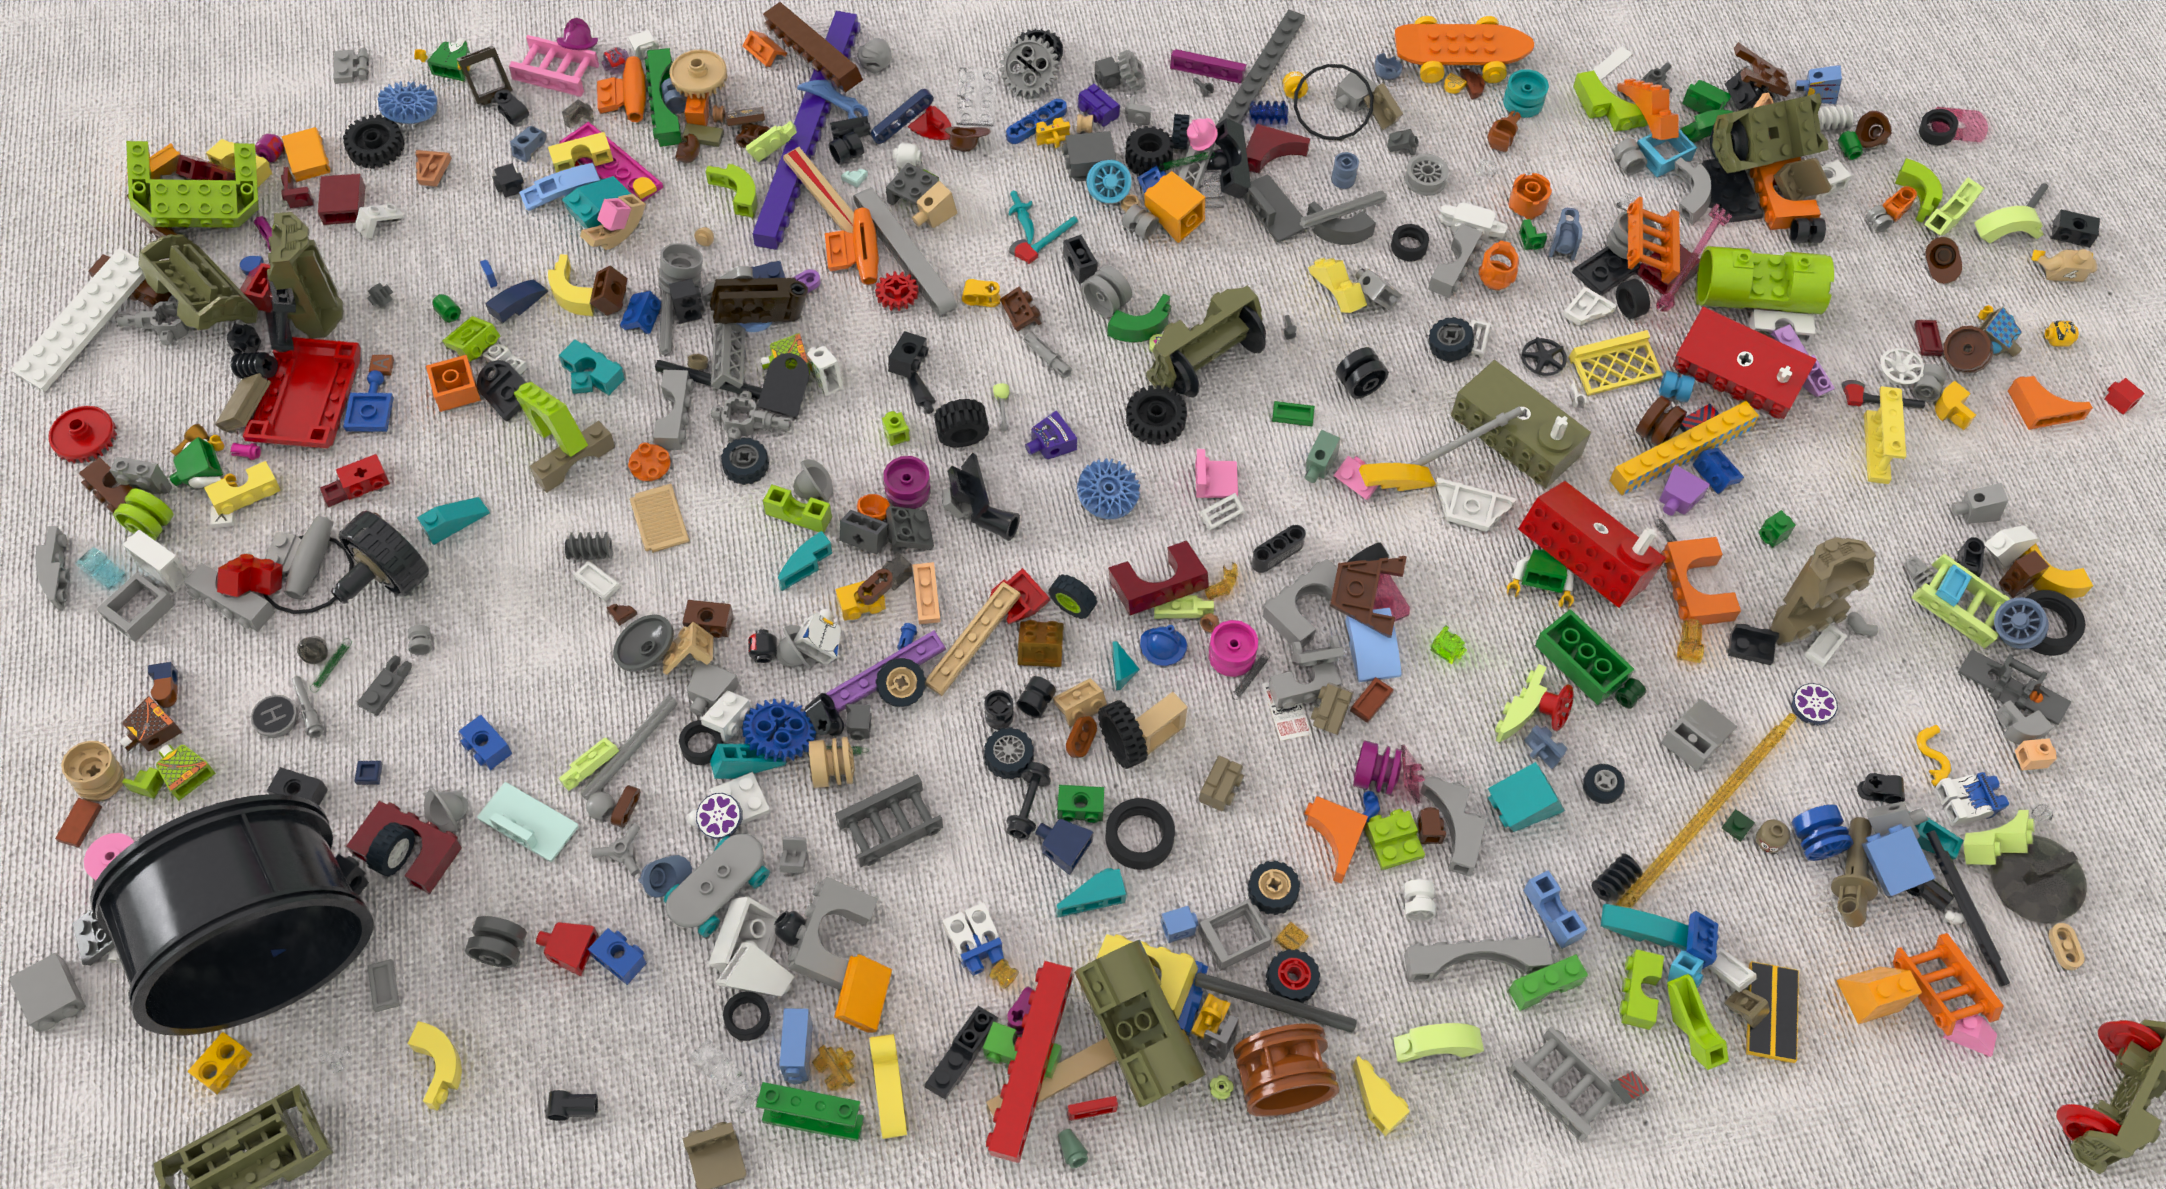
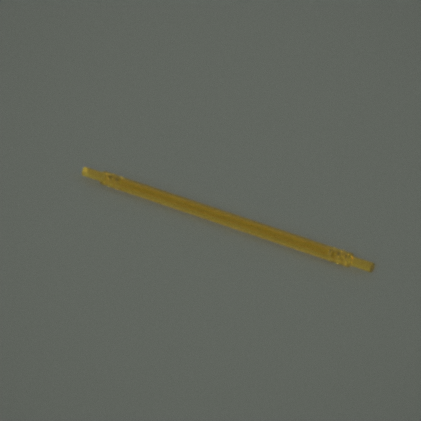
(1670, 853)

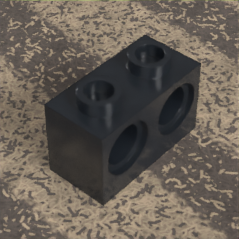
(686, 300)

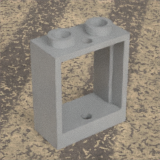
(144, 619)
(1214, 945)

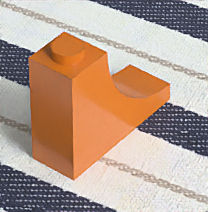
(2042, 408)
(1340, 828)

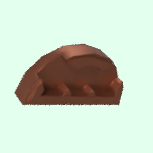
(1475, 83)

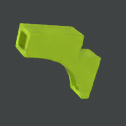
(1601, 102)

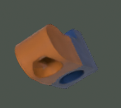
(165, 683)

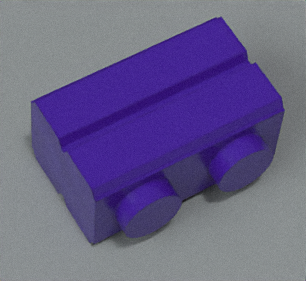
(1099, 104)

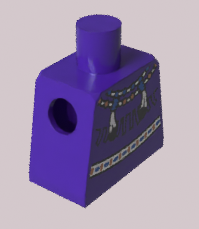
(1052, 437)

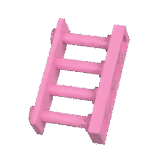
(549, 79)

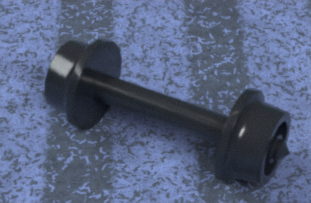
(1020, 826)

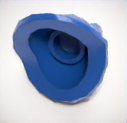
(1163, 645)

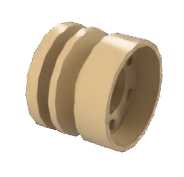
(831, 762)
(93, 770)

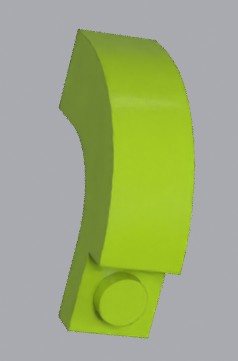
(738, 180)
(1924, 182)

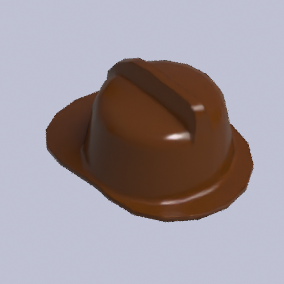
(965, 138)
(1943, 260)

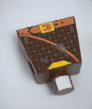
(148, 726)

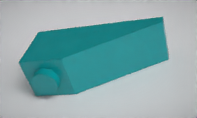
(450, 518)
(736, 760)
(1098, 892)

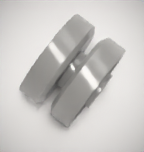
(1618, 235)
(1106, 291)

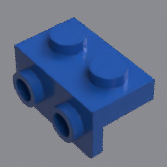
(641, 312)

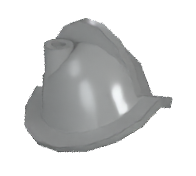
(813, 481)
(787, 651)
(445, 808)

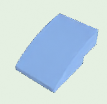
(1373, 652)

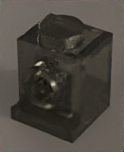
(900, 569)

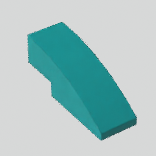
(805, 560)
(1948, 840)

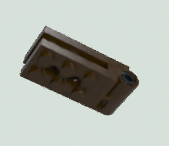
(757, 300)

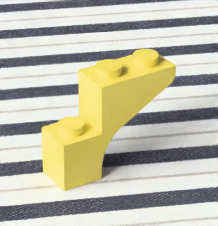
(1335, 278)

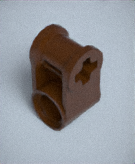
(750, 134)

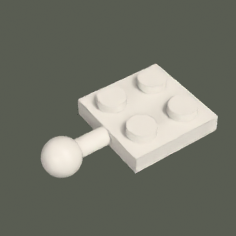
(746, 792)

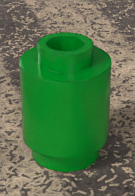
(1850, 145)
(446, 308)

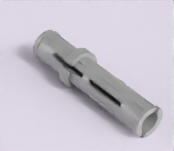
(1053, 359)

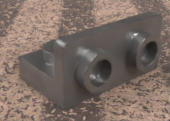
(1219, 1045)

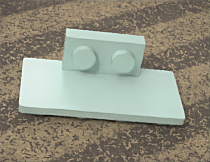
(528, 821)

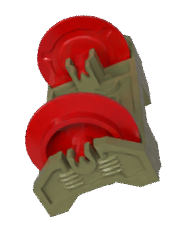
(2121, 1128)

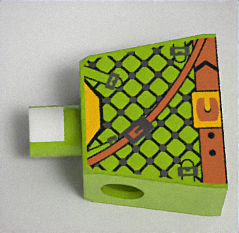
(787, 345)
(182, 770)

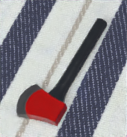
(1856, 396)

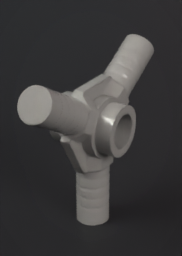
(621, 850)

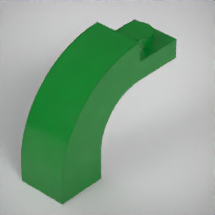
(1702, 125)
(1140, 328)

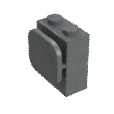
(1085, 151)

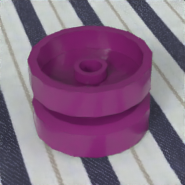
(907, 482)

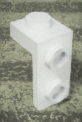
(369, 216)

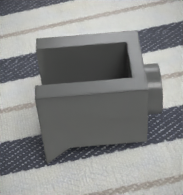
(858, 721)

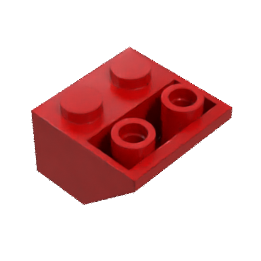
(256, 288)

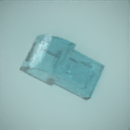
(100, 567)

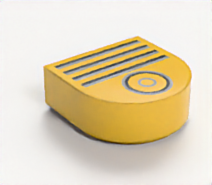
(1454, 84)

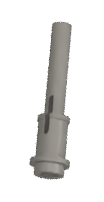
(309, 714)

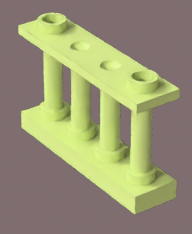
(1956, 616)

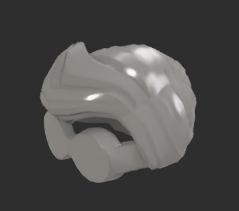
(876, 52)

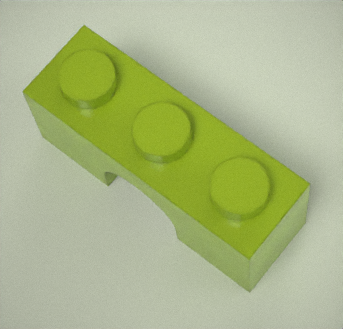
(782, 505)
(1636, 1007)

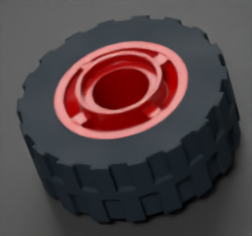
(1296, 963)

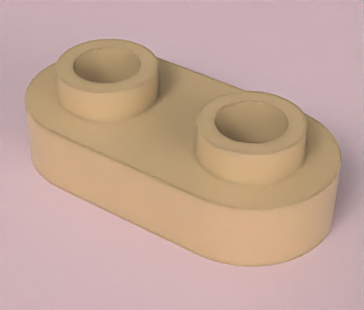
(2067, 947)

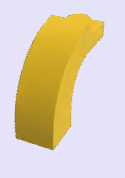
(2069, 583)

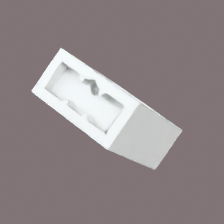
(156, 560)

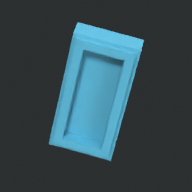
(1953, 585)

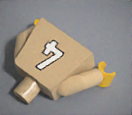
(2067, 264)

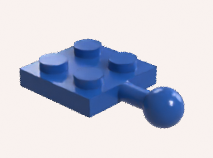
(369, 410)

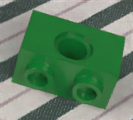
(1089, 795)

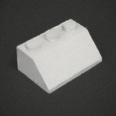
(744, 923)

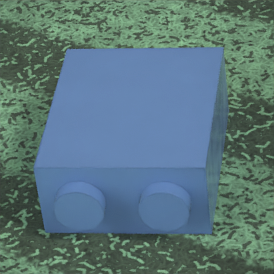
(1897, 860)
(796, 1045)

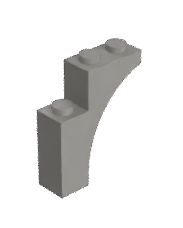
(1464, 828)

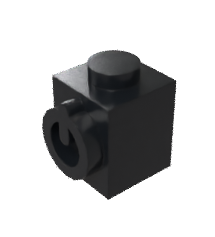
(508, 180)

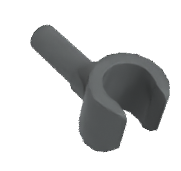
(1205, 87)
(1289, 332)

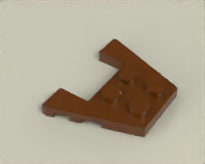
(1763, 73)
(1357, 588)

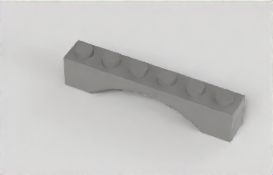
(1525, 955)

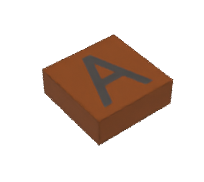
(382, 363)

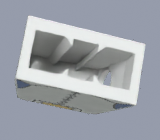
(819, 637)

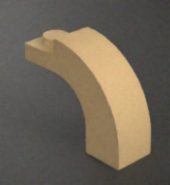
(609, 239)

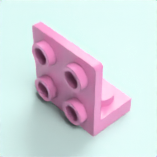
(1215, 478)

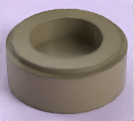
(697, 361)

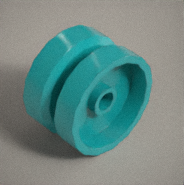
(1526, 93)

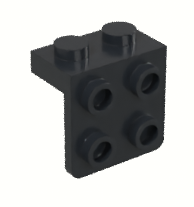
(1744, 93)

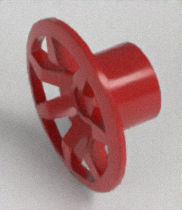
(1554, 705)

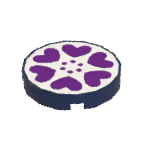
(1814, 704)
(719, 815)

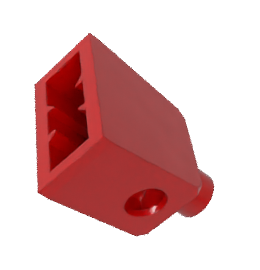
(568, 945)

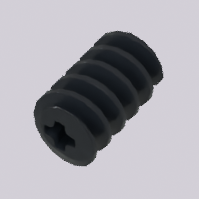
(249, 364)
(1617, 878)

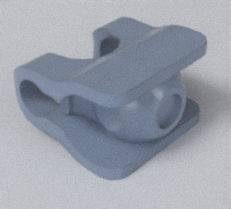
(1567, 234)

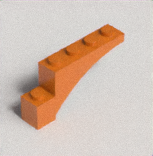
(1654, 105)

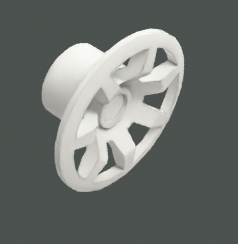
(1901, 369)

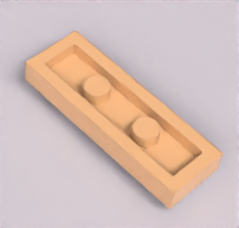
(926, 593)

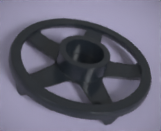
(1543, 356)

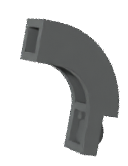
(1343, 230)

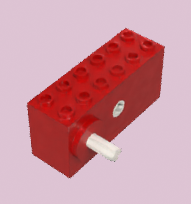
(1592, 543)

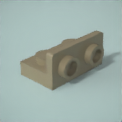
(1384, 107)

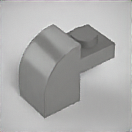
(2021, 727)

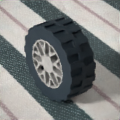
(1008, 753)

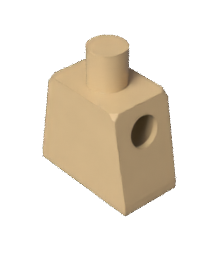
(935, 206)

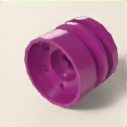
(1377, 768)

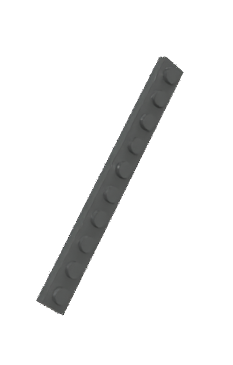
(1263, 67)

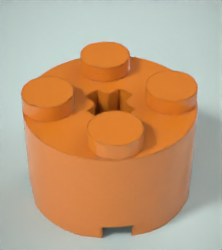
(1530, 195)

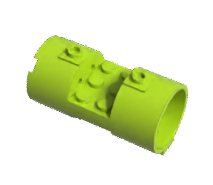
(1764, 281)

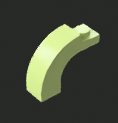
(1956, 208)
(2009, 220)
(1439, 1039)

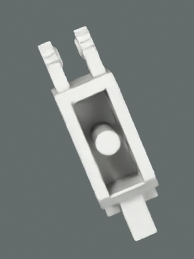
(1474, 217)

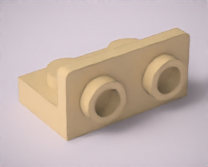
(1080, 701)

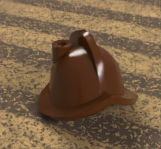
(1873, 129)

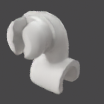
(1954, 918)

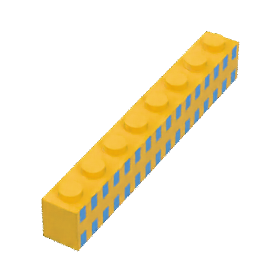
(1683, 448)

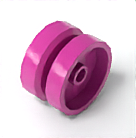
(1233, 648)

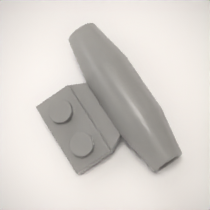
(301, 556)

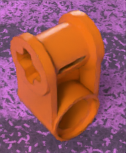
(1900, 202)

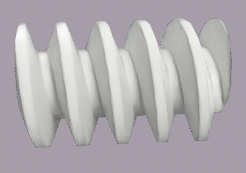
(1835, 117)

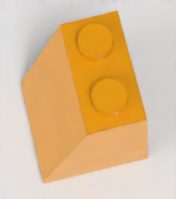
(1176, 205)
(1878, 992)

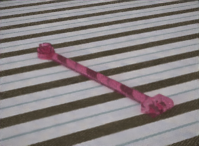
(1718, 218)

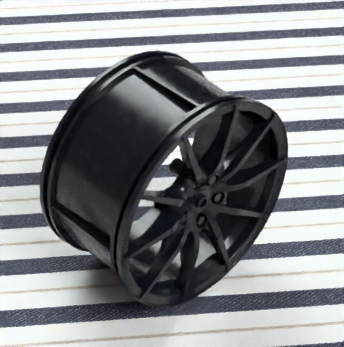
(210, 901)

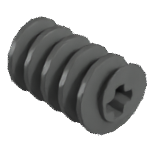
(588, 546)

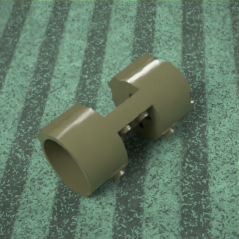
(1139, 1023)

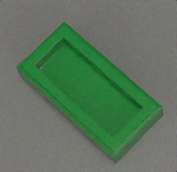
(1293, 413)

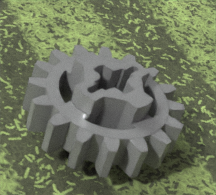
(1131, 70)

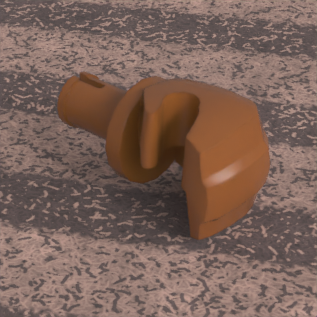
(1503, 132)

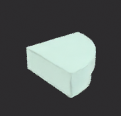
(854, 177)

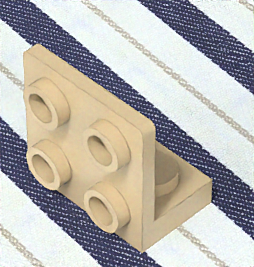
(689, 640)

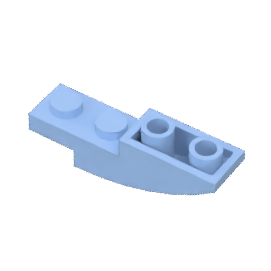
(557, 185)

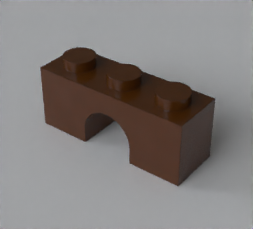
(100, 480)

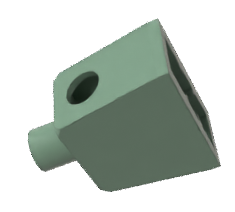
(1322, 456)

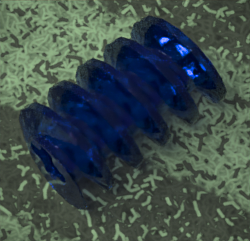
(1268, 112)

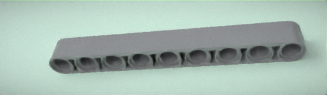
(906, 253)

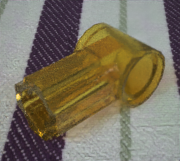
(1690, 646)

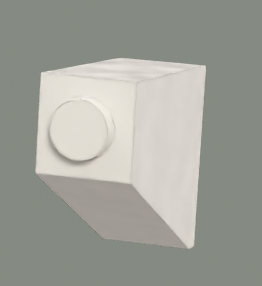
(755, 972)

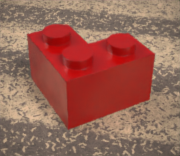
(250, 574)

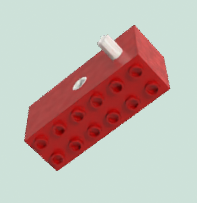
(1743, 363)

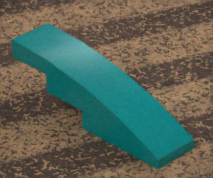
(1644, 926)

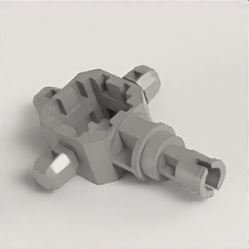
(154, 320)
(757, 418)

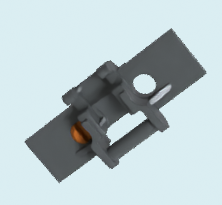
(2024, 696)

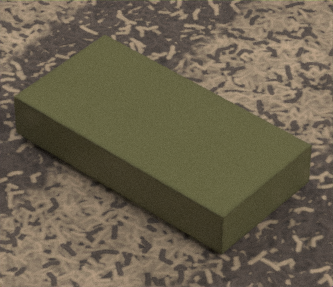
(705, 134)

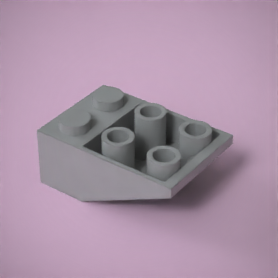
(1698, 734)

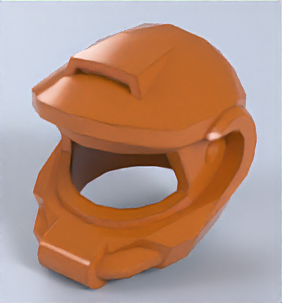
(1497, 274)

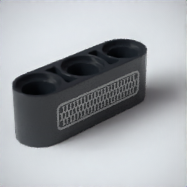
(1281, 540)

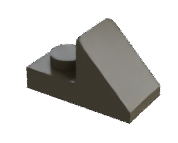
(1749, 1006)

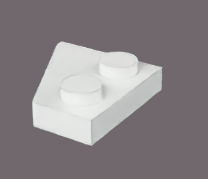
(1588, 307)

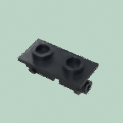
(858, 125)

